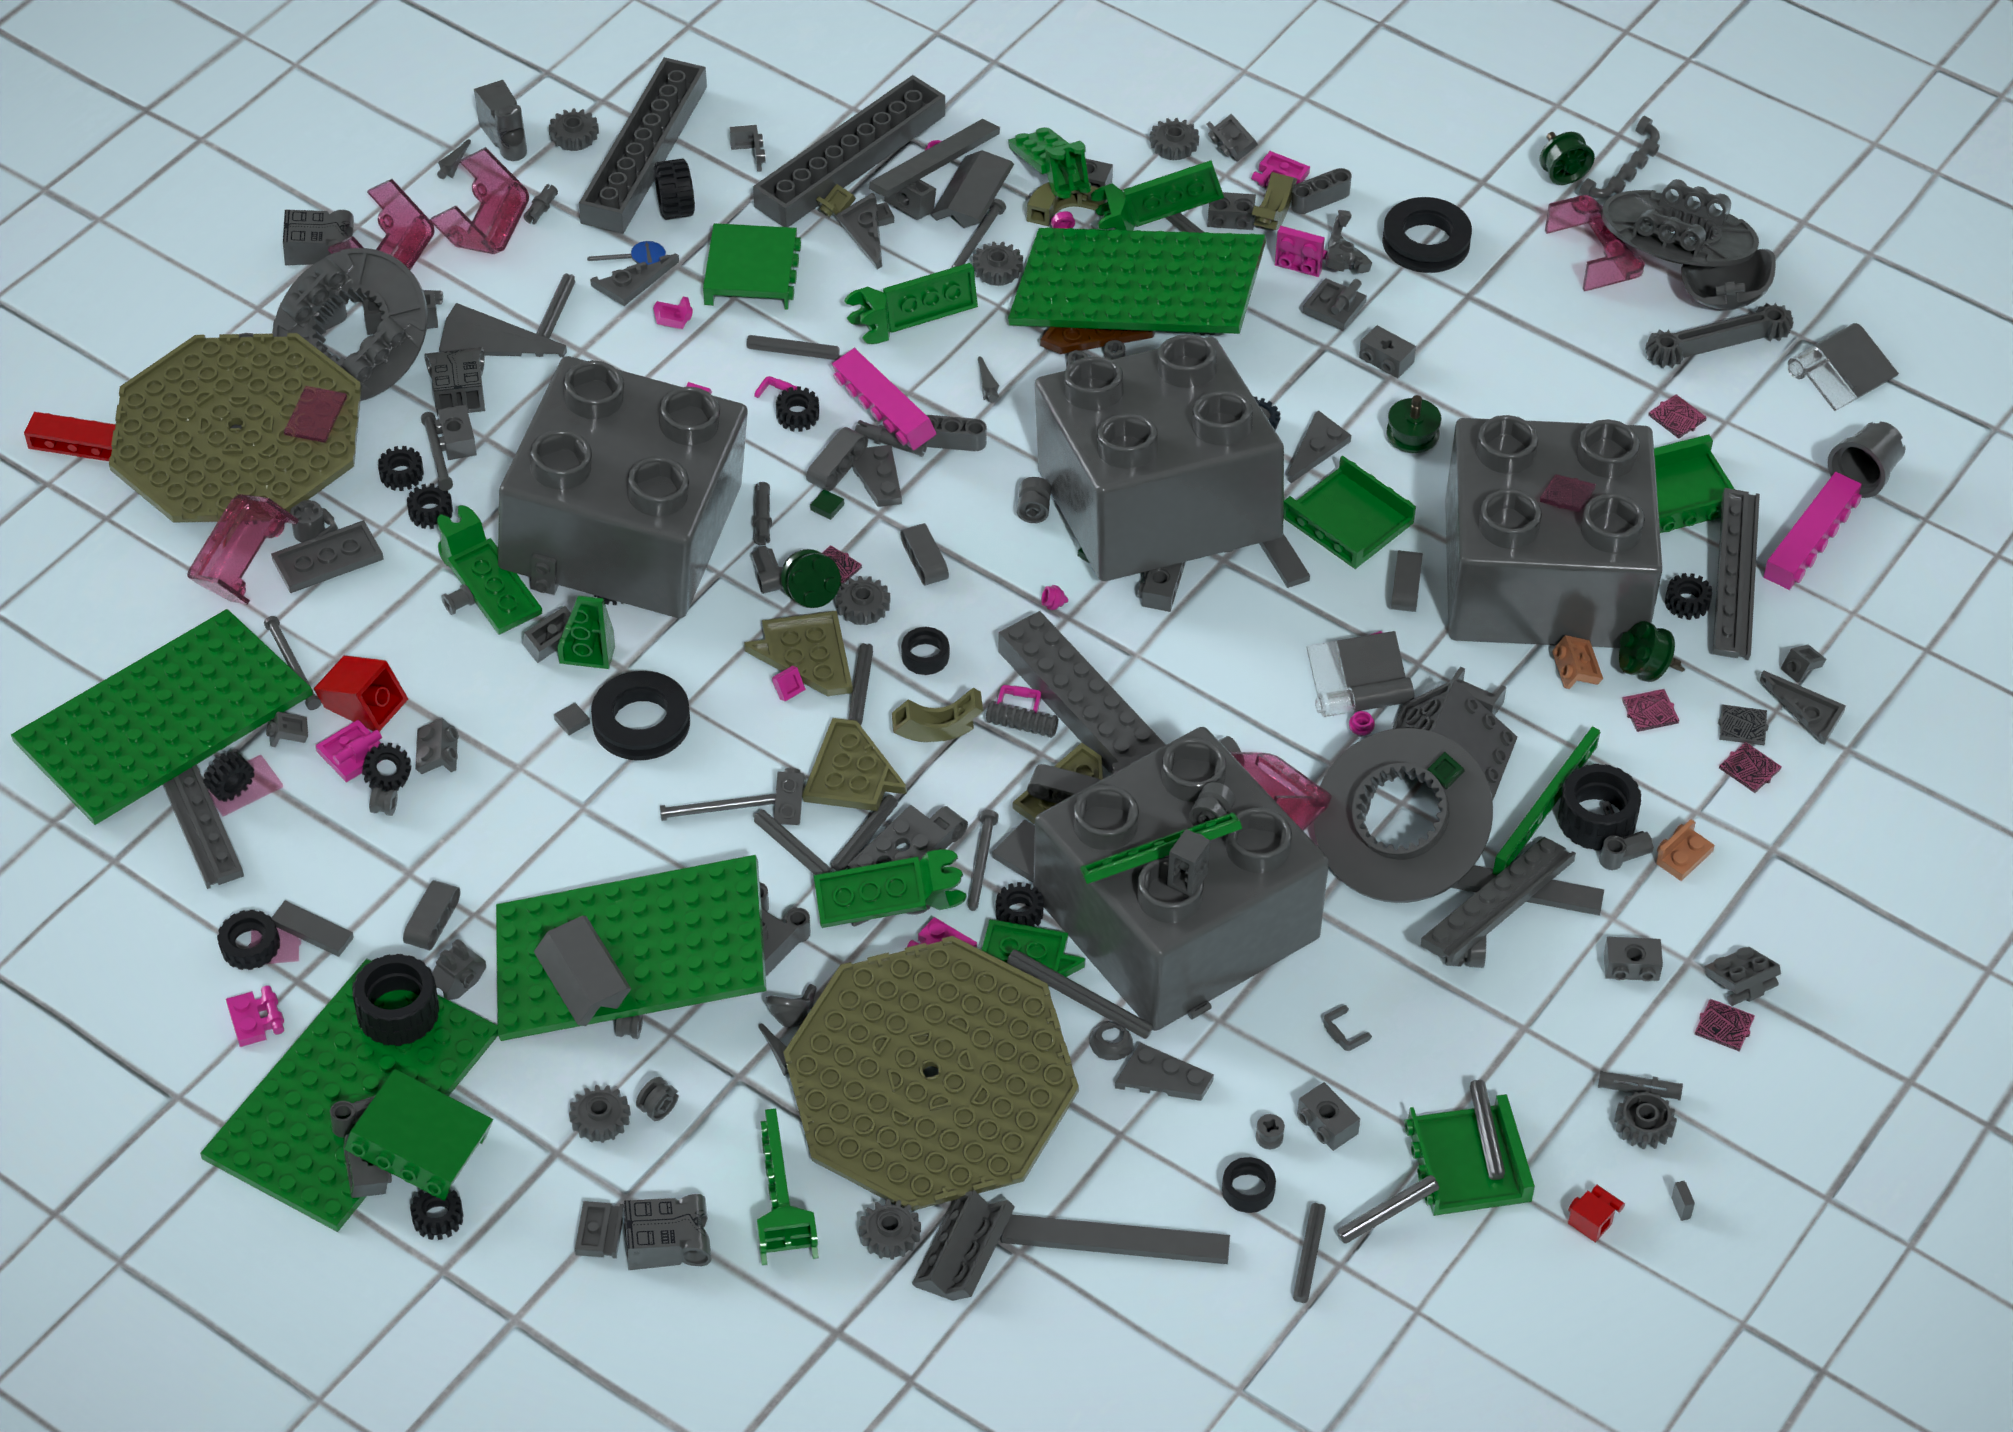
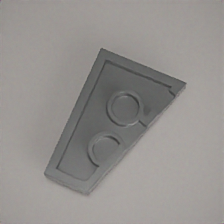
(879, 475)
(1160, 1072)

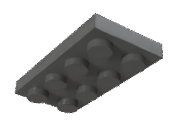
(327, 556)

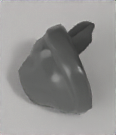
(791, 1011)

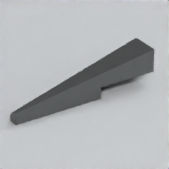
(473, 329)

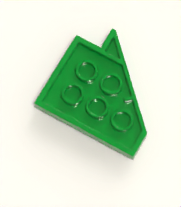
(1038, 943)

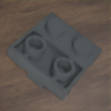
(1335, 303)
(1745, 974)

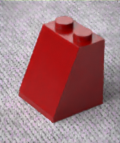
(362, 691)

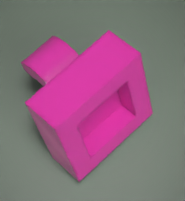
(788, 683)

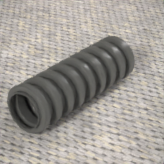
(1022, 719)

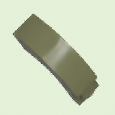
(1276, 202)
(1045, 204)
(937, 724)

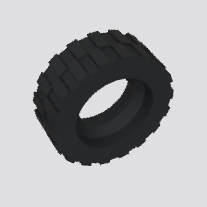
(254, 956)

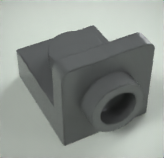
(1801, 660)
(287, 727)

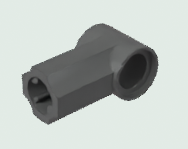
(767, 570)
(1618, 849)
(346, 1114)

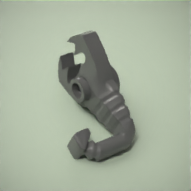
(1343, 253)

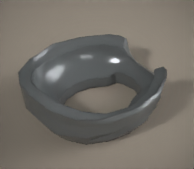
(1108, 1050)

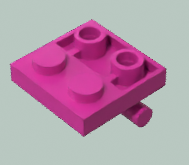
(1300, 251)
(348, 748)

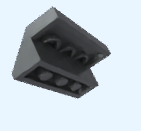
(973, 188)
(581, 969)
(963, 1246)

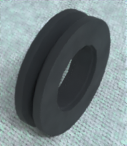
(1420, 256)
(640, 743)

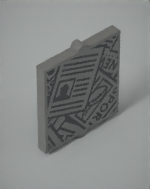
(1743, 724)

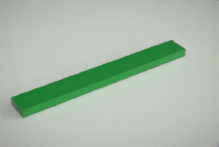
(1545, 802)

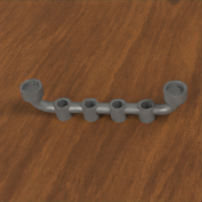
(1628, 170)

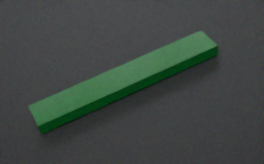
(1156, 849)

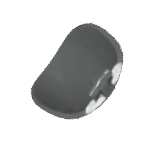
(1731, 285)

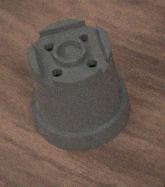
(1868, 456)

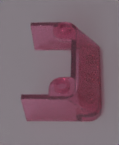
(501, 207)
(403, 222)
(1620, 260)
(235, 543)
(1287, 786)

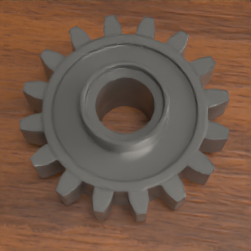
(573, 130)
(1174, 139)
(997, 264)
(863, 601)
(599, 1114)
(1645, 1119)
(890, 1229)

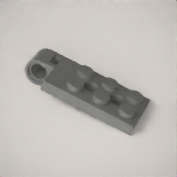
(915, 830)

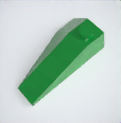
(587, 635)

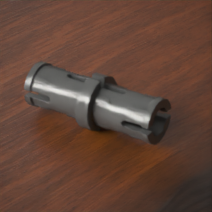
(540, 204)

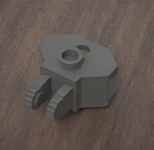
(457, 970)

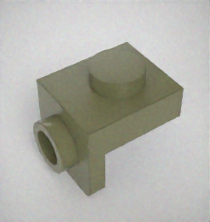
(836, 201)

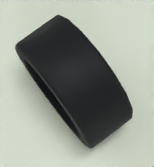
(927, 665)
(1253, 1167)

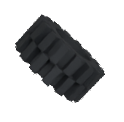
(797, 419)
(399, 458)
(426, 496)
(1691, 586)
(386, 753)
(228, 776)
(1024, 896)
(441, 1225)

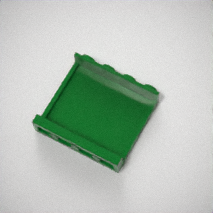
(752, 262)
(1688, 483)
(1350, 513)
(418, 1134)
(1452, 1152)

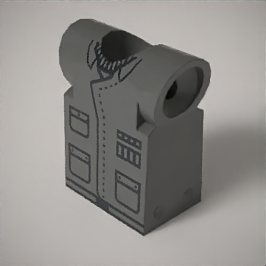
(501, 119)
(311, 233)
(457, 378)
(666, 1232)

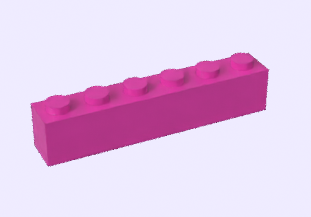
(883, 399)
(1812, 531)

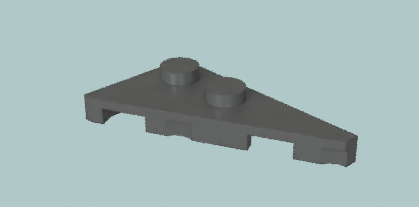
(863, 227)
(630, 282)
(1319, 443)
(1810, 708)

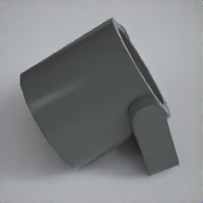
(311, 520)

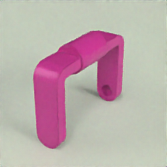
(777, 383)
(1021, 692)

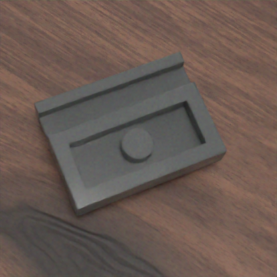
(599, 1229)

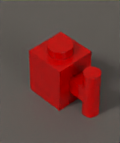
(1594, 1212)

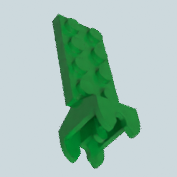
(1057, 158)
(1157, 197)
(913, 302)
(475, 563)
(889, 889)
(785, 1225)

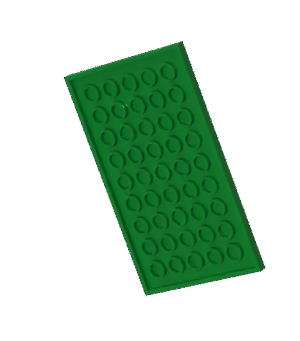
(1138, 280)
(161, 716)
(671, 933)
(284, 1128)

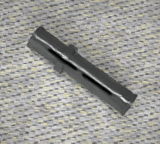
(881, 435)
(762, 519)
(1606, 1080)

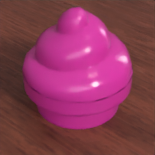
(1053, 597)

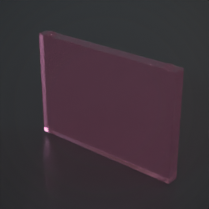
(315, 414)
(263, 783)

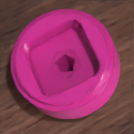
(1063, 220)

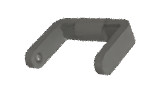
(1337, 1035)

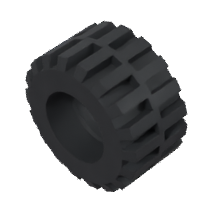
(674, 188)

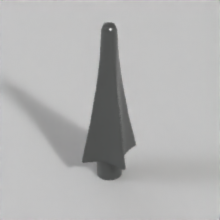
(450, 163)
(989, 384)
(776, 1046)

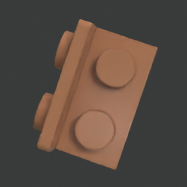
(1576, 661)
(1683, 851)

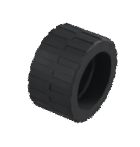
(1604, 784)
(401, 1024)

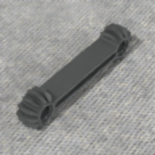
(1671, 348)

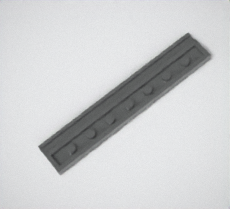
(1736, 574)
(203, 828)
(1497, 899)

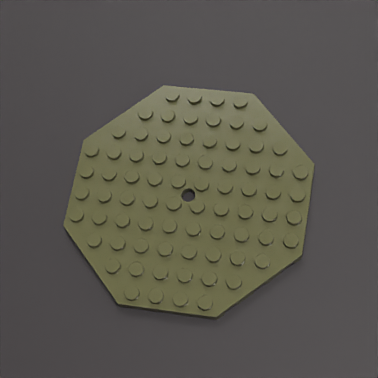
(178, 415)
(934, 1137)

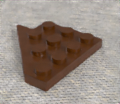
(1065, 340)

